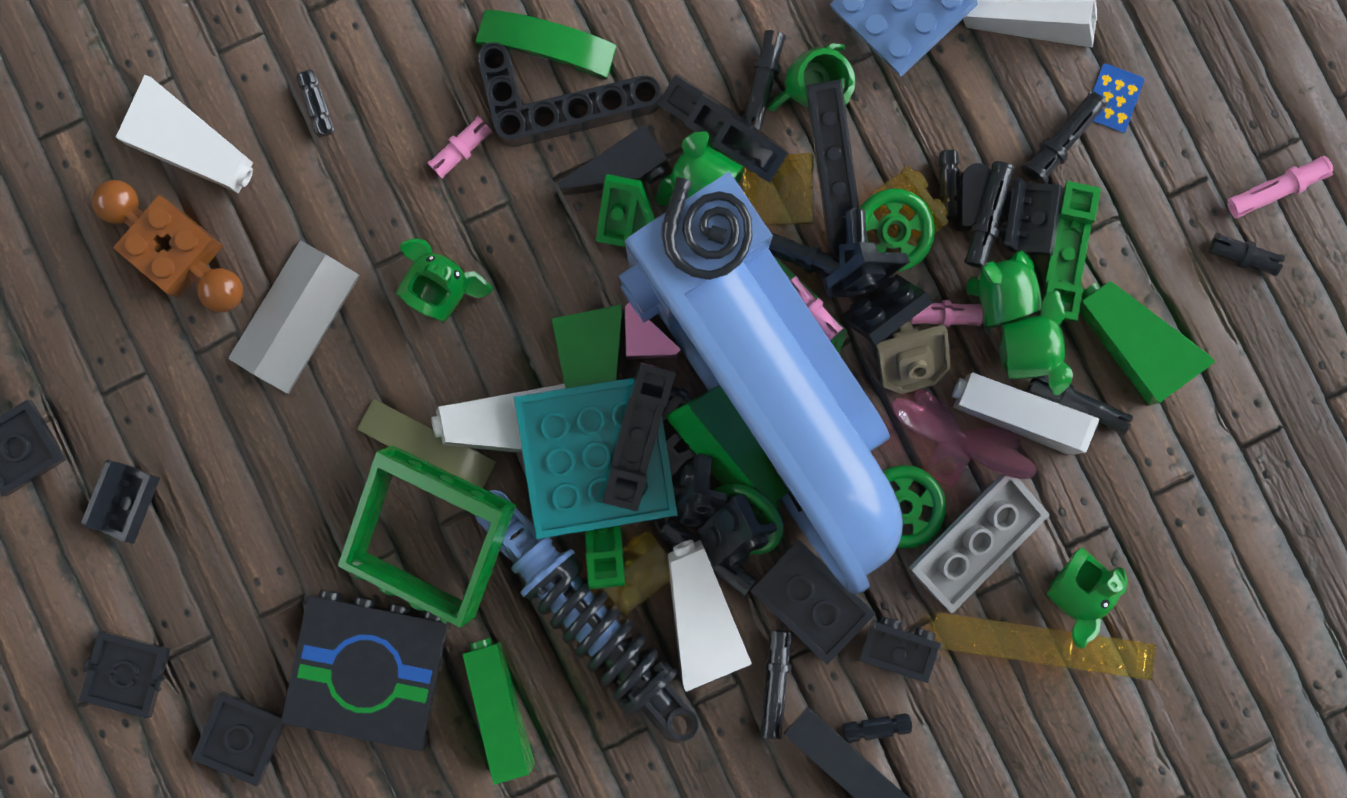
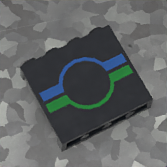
(365, 670)

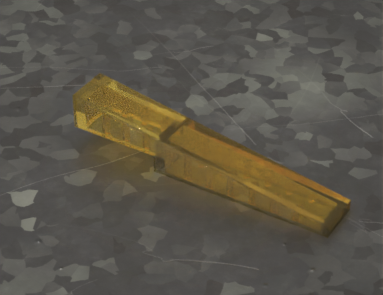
(1044, 645)

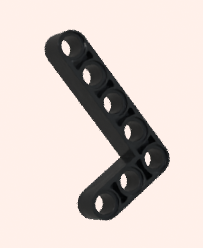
(559, 106)

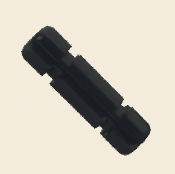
(315, 103)
(950, 182)
(877, 728)

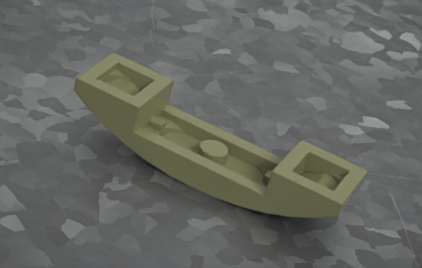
(419, 440)

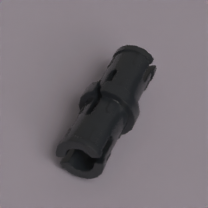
(1246, 254)

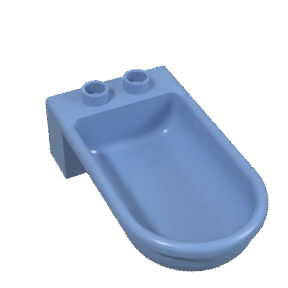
(781, 377)

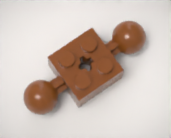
(146, 244)

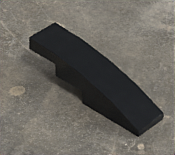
(725, 128)
(839, 758)

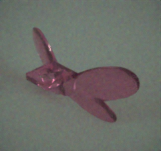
(985, 445)

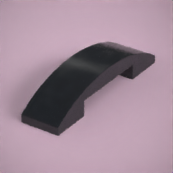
(637, 436)

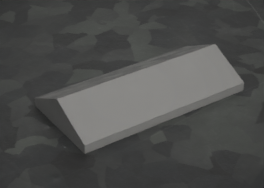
(294, 317)
(979, 541)

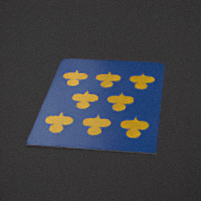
(1121, 94)

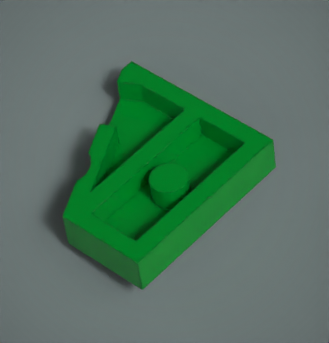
(622, 210)

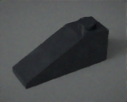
(632, 157)

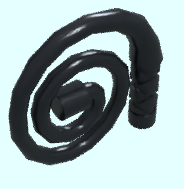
(716, 234)

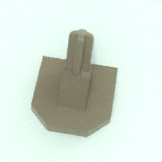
(913, 358)

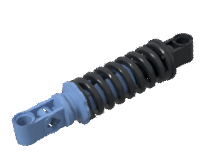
(558, 589)

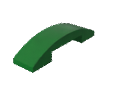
(548, 41)
(1066, 267)
(605, 557)

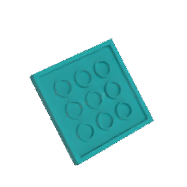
(568, 455)

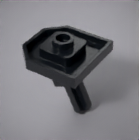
(860, 262)

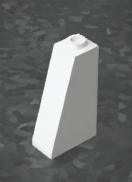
(1047, 20)
(174, 134)
(1025, 414)
(482, 422)
(703, 623)

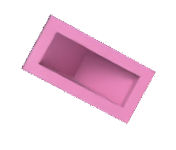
(646, 339)

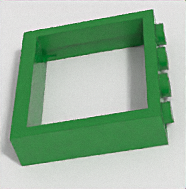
(447, 487)

